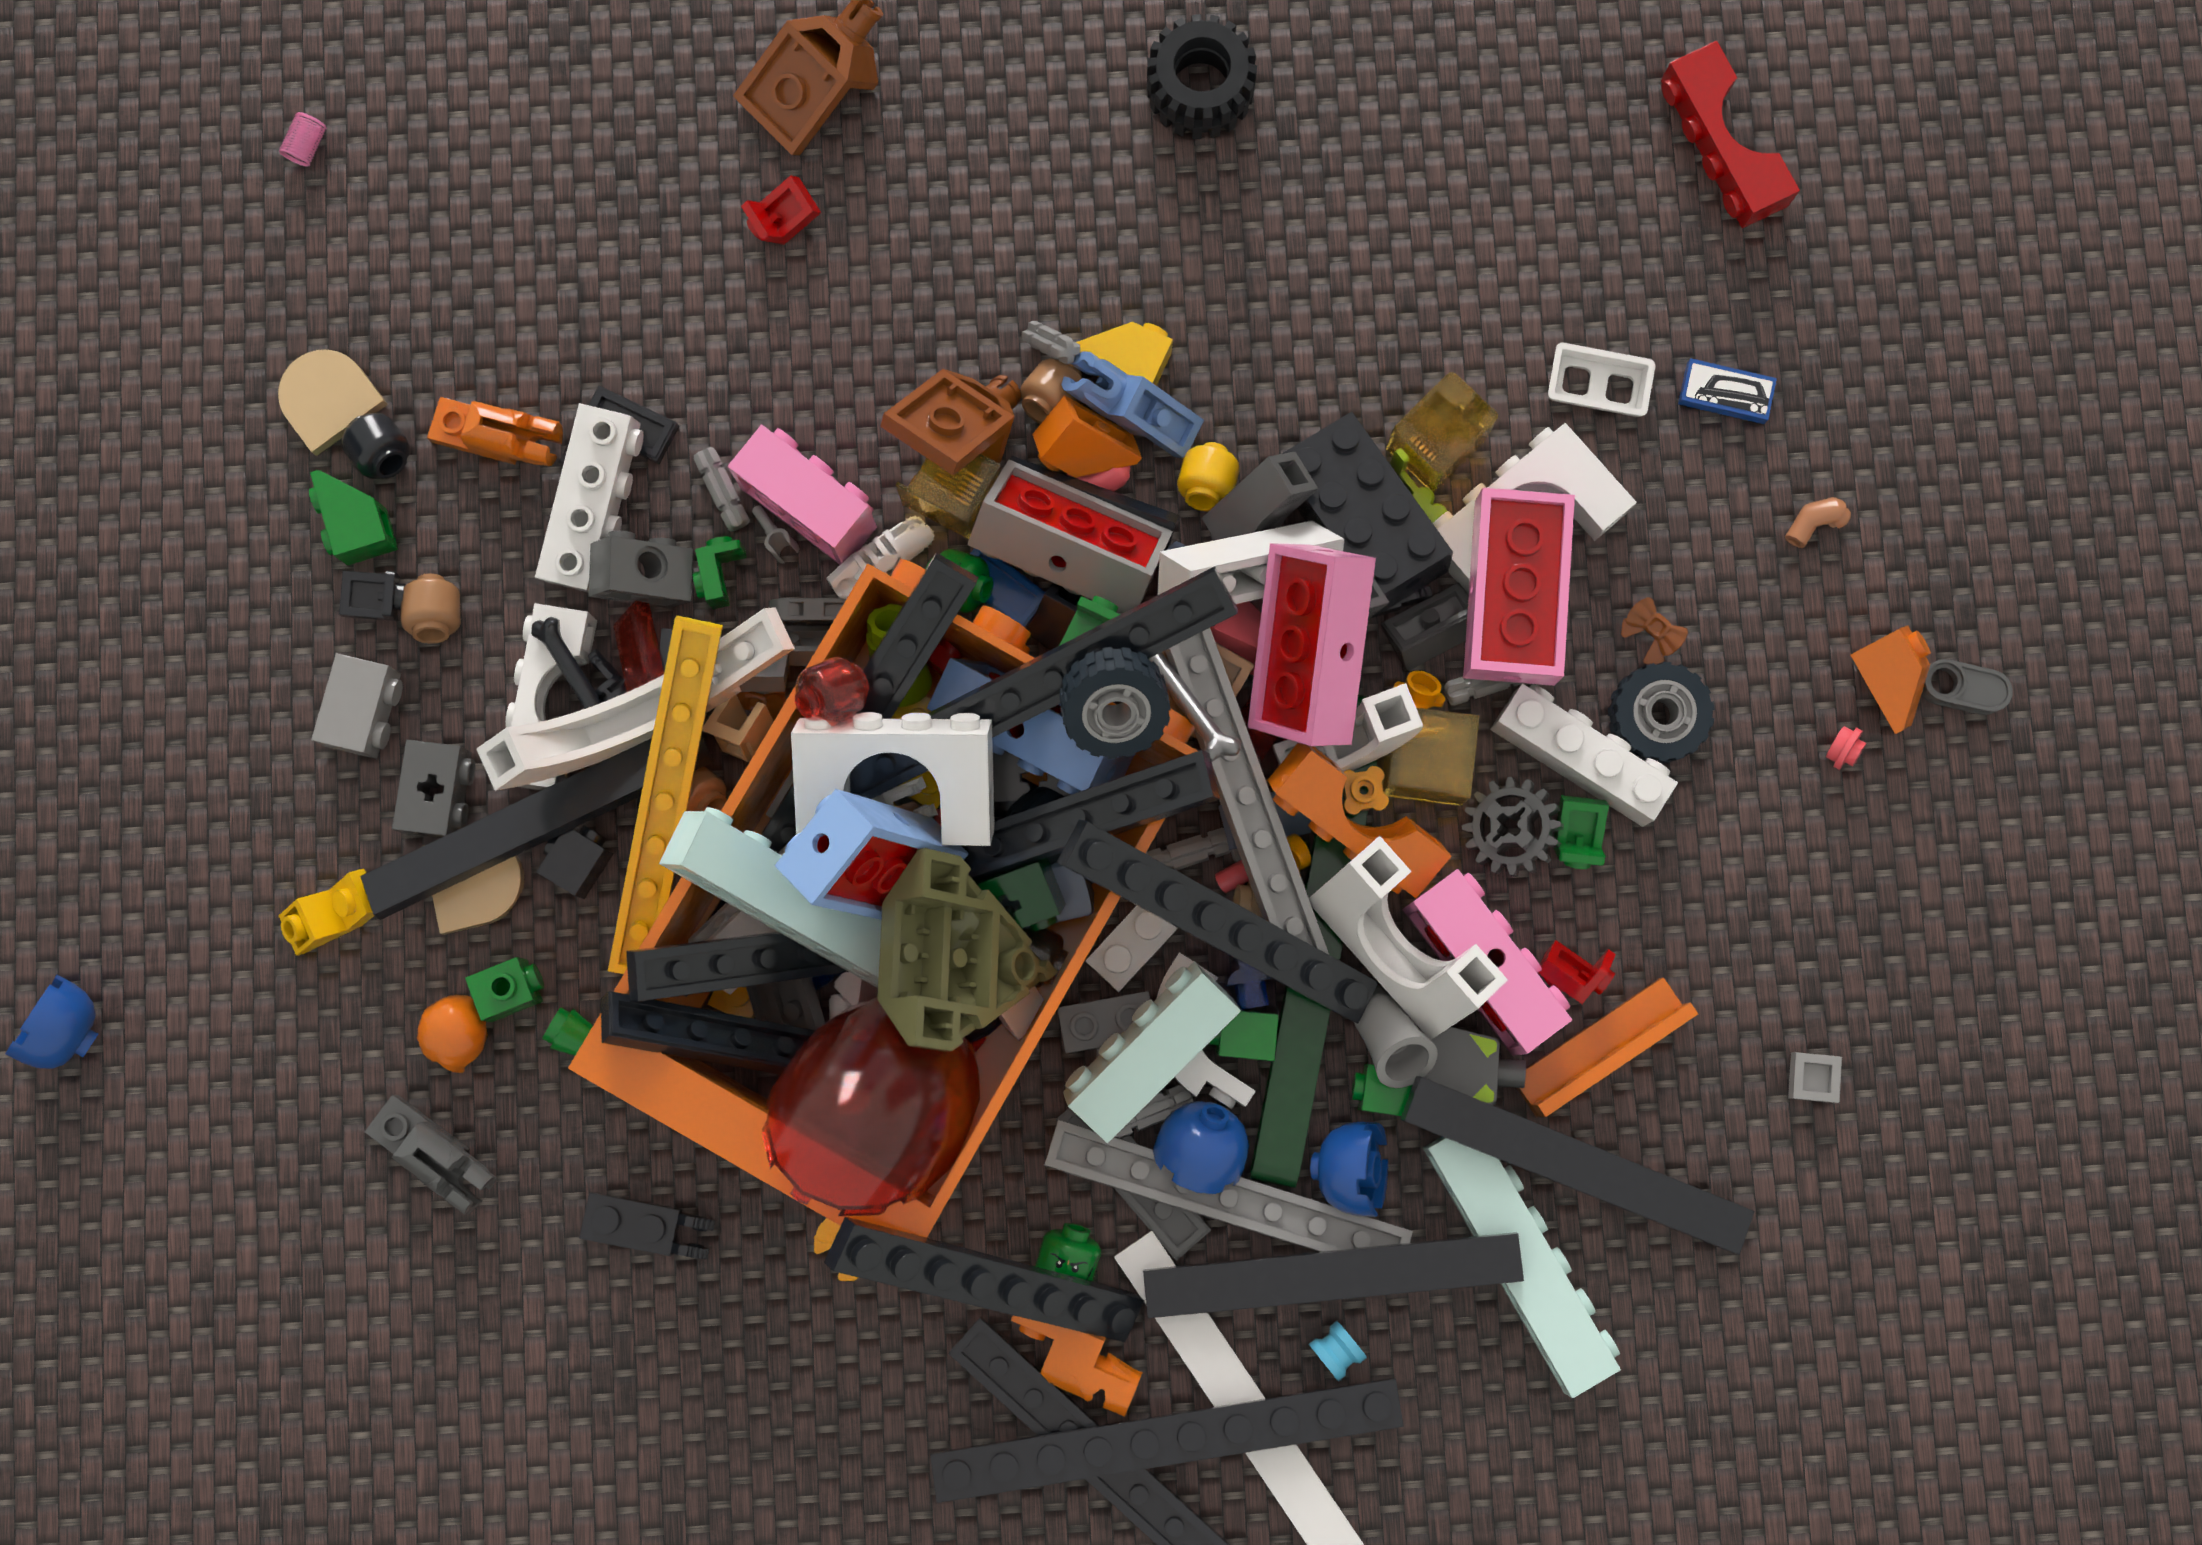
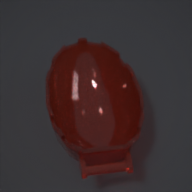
(867, 1115)

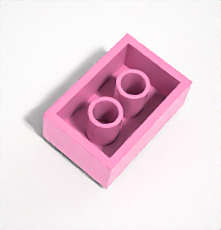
(803, 493)

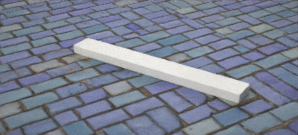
(1228, 1382)

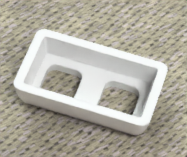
(1600, 366)

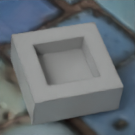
(1815, 1077)

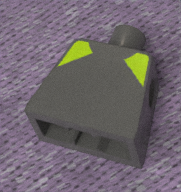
(1473, 1066)

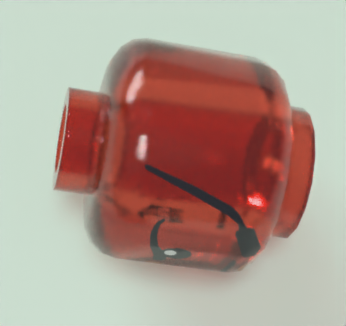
(831, 690)

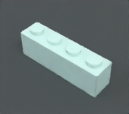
(1149, 1051)

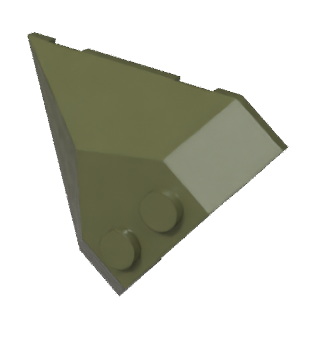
(950, 954)

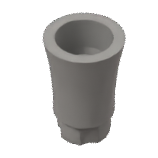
(1395, 1042)

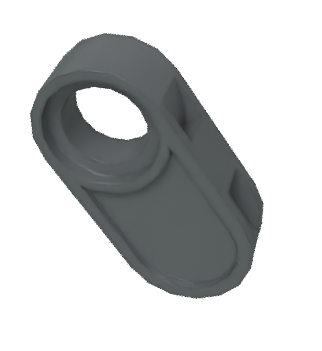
(807, 610)
(1973, 690)

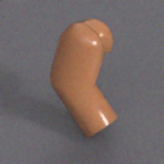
(1815, 514)

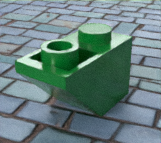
(354, 521)

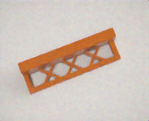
(1603, 1047)

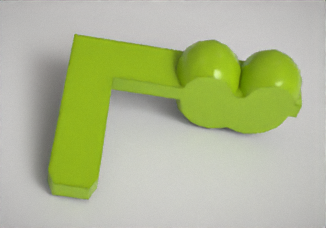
(1423, 495)

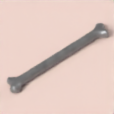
(1216, 742)

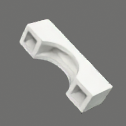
(539, 670)

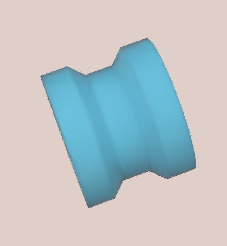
(1337, 1350)

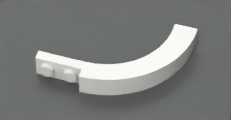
(599, 732)

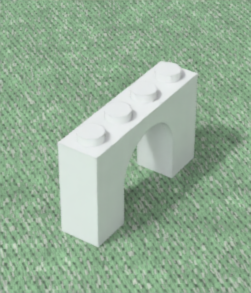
(1555, 465)
(952, 749)
(1427, 989)

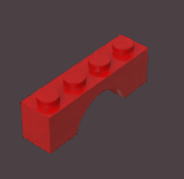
(1750, 181)

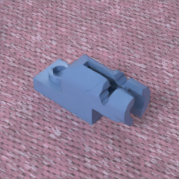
(1134, 404)

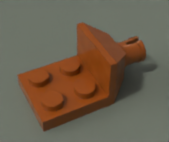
(810, 72)
(955, 419)

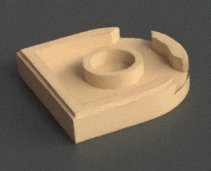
(323, 395)
(480, 898)

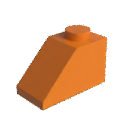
(1083, 441)
(1895, 674)

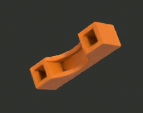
(1315, 785)

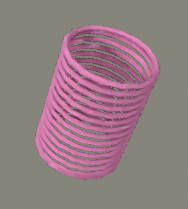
(300, 145)

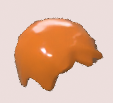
(452, 1032)

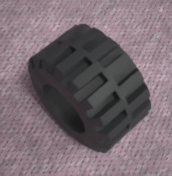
(1206, 44)

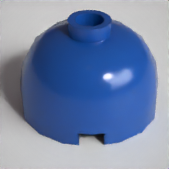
(56, 1027)
(1202, 1147)
(1352, 1168)

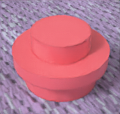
(1846, 747)

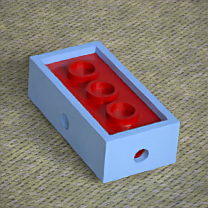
(857, 852)

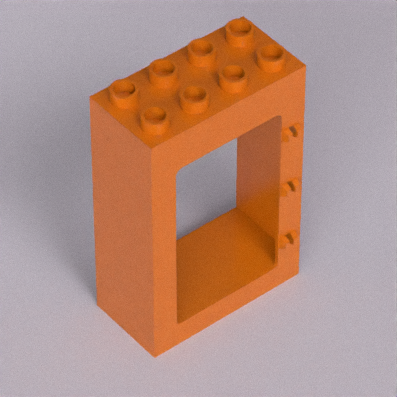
(731, 1116)

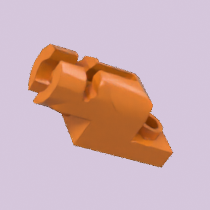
(494, 432)
(1079, 1367)

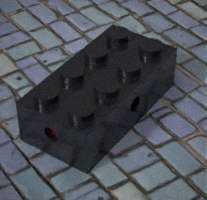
(1371, 509)

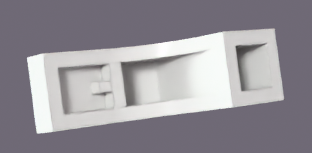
(1380, 727)

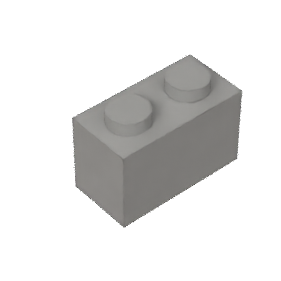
(357, 706)

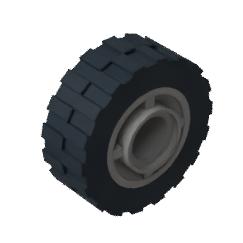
(1109, 678)
(1688, 708)

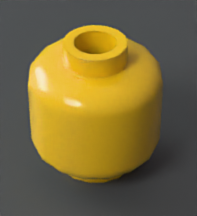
(1207, 475)

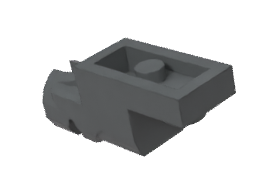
(430, 1153)

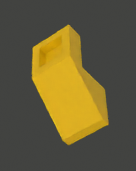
(327, 914)

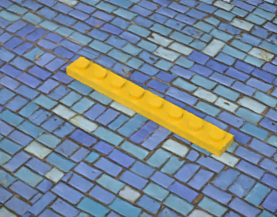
(666, 780)

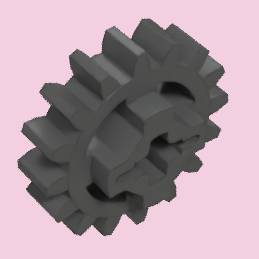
(1526, 813)

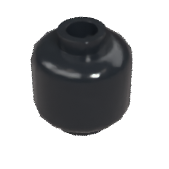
(375, 446)

